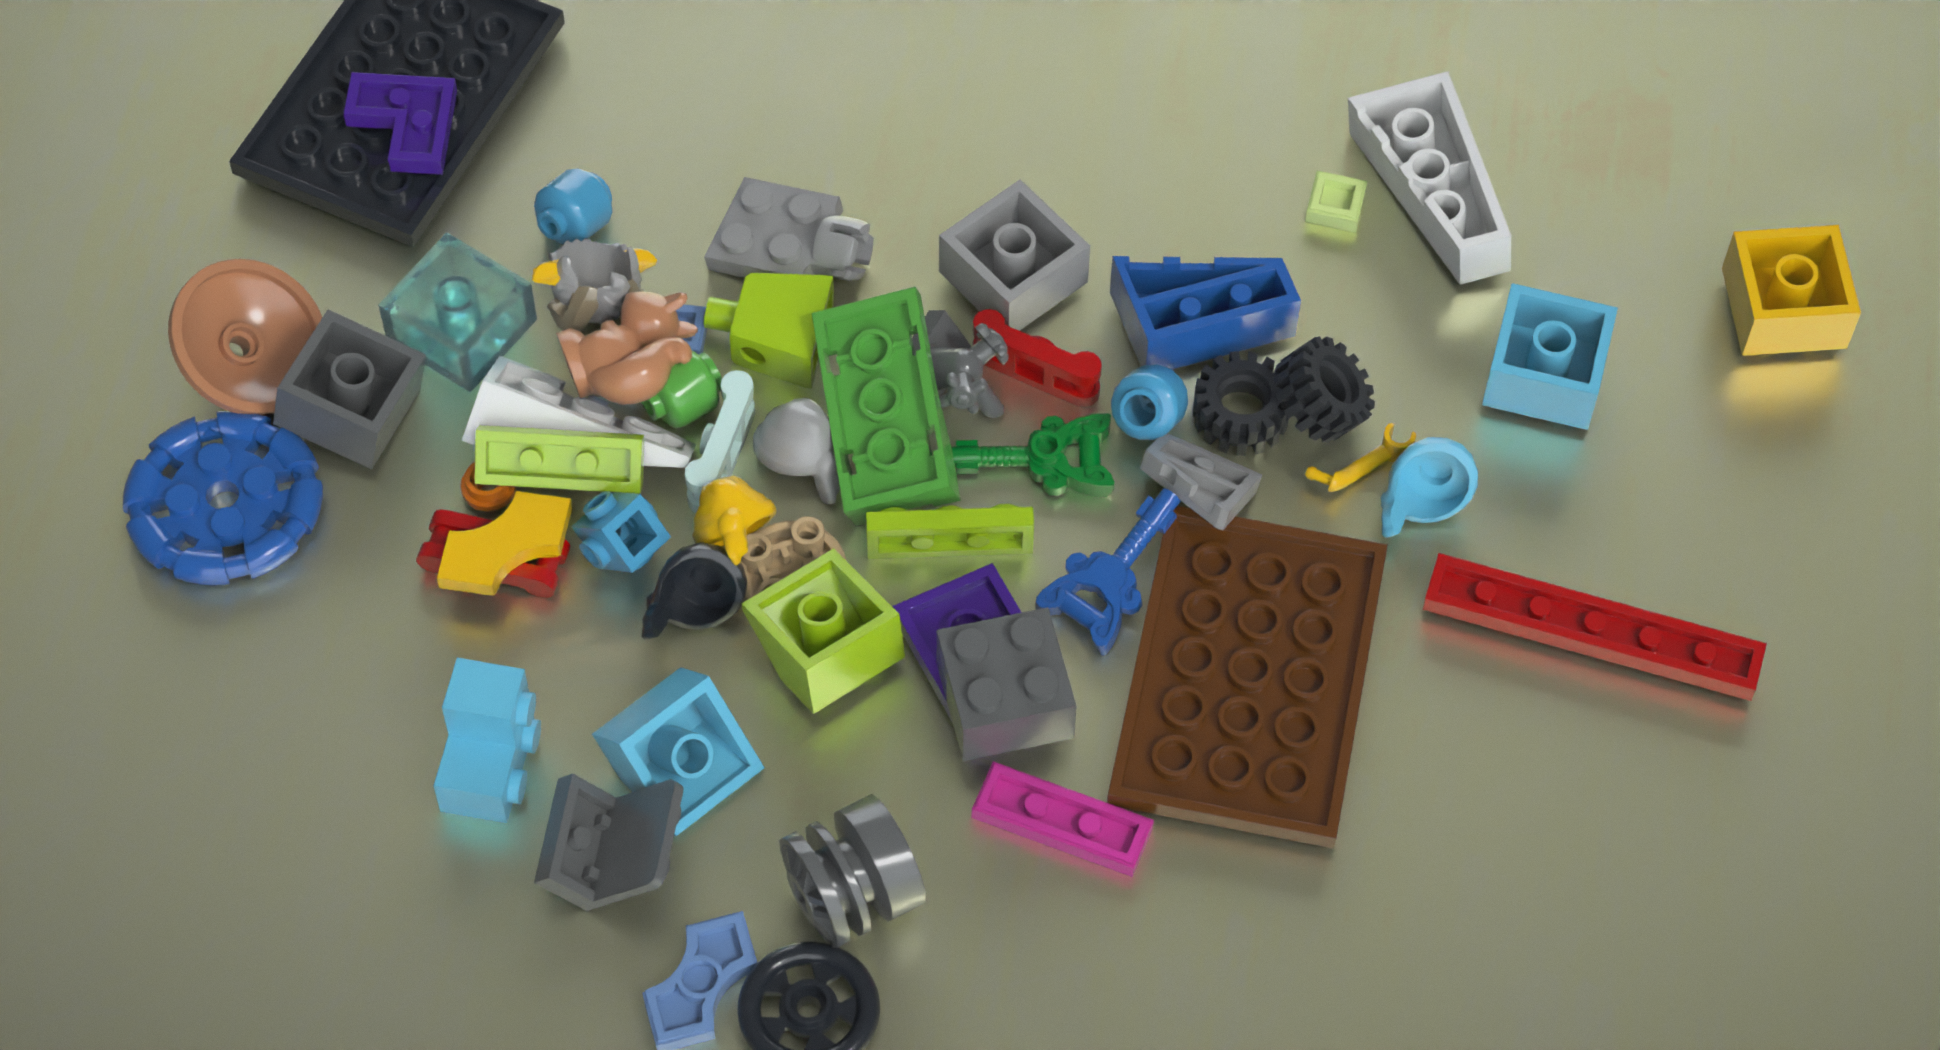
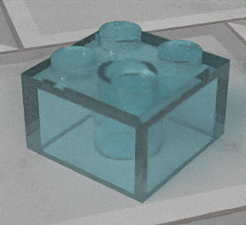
(459, 311)

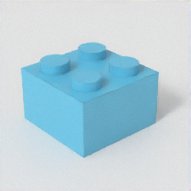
(1550, 356)

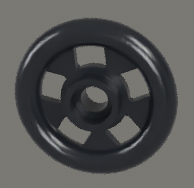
(828, 964)

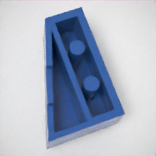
(1203, 310)

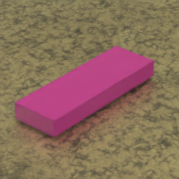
(1062, 819)

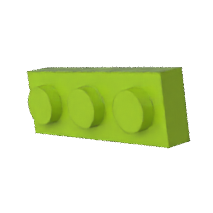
(559, 459)
(950, 532)

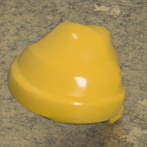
(730, 513)

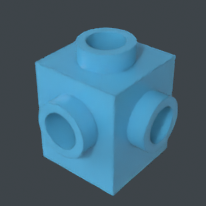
(619, 531)

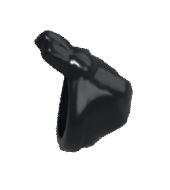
(695, 590)

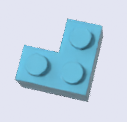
(487, 740)

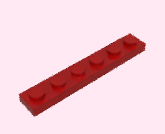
(1595, 626)

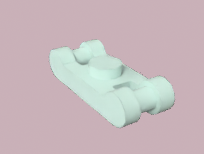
(724, 440)

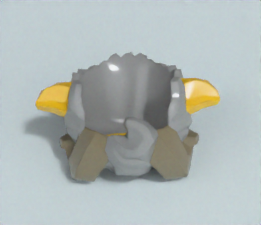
(591, 280)

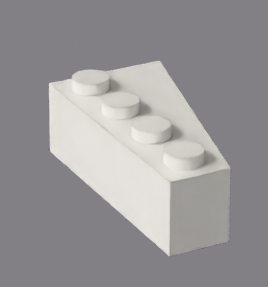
(1434, 169)

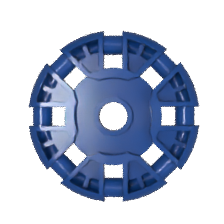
(219, 469)

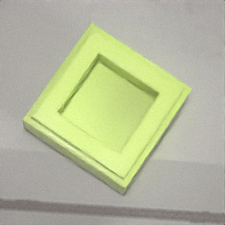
(1336, 201)

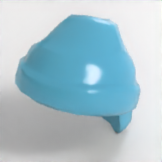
(1428, 484)

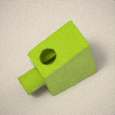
(774, 324)

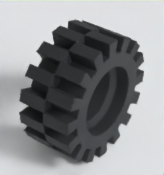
(1324, 389)
(1235, 428)

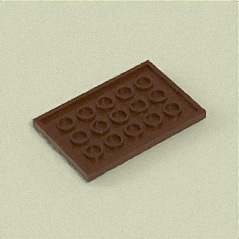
(1249, 678)

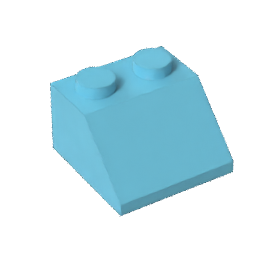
(681, 735)

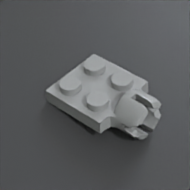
(788, 233)

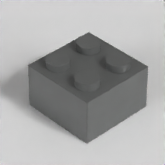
(349, 389)
(1005, 684)

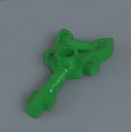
(1047, 457)

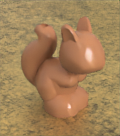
(632, 358)

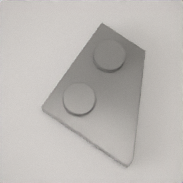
(1201, 479)

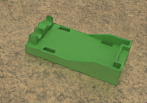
(884, 406)

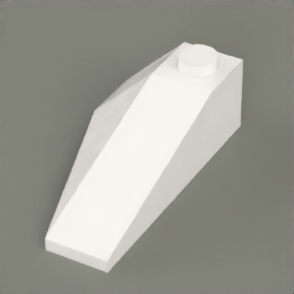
(534, 399)

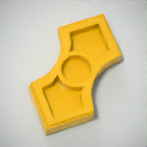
(483, 556)

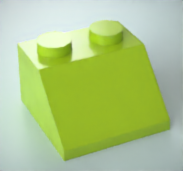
(825, 630)

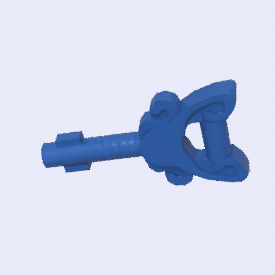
(1109, 576)

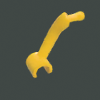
(1387, 451)

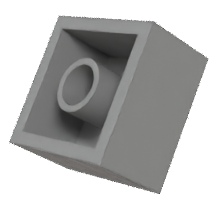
(1014, 256)

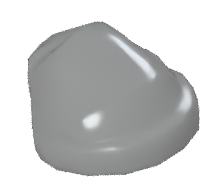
(799, 442)

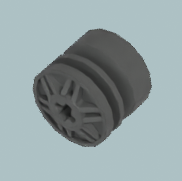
(842, 875)

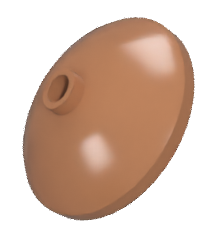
(244, 306)

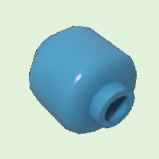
(574, 204)
(1149, 402)

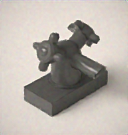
(960, 366)

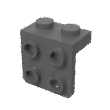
(607, 845)

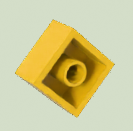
(1790, 290)

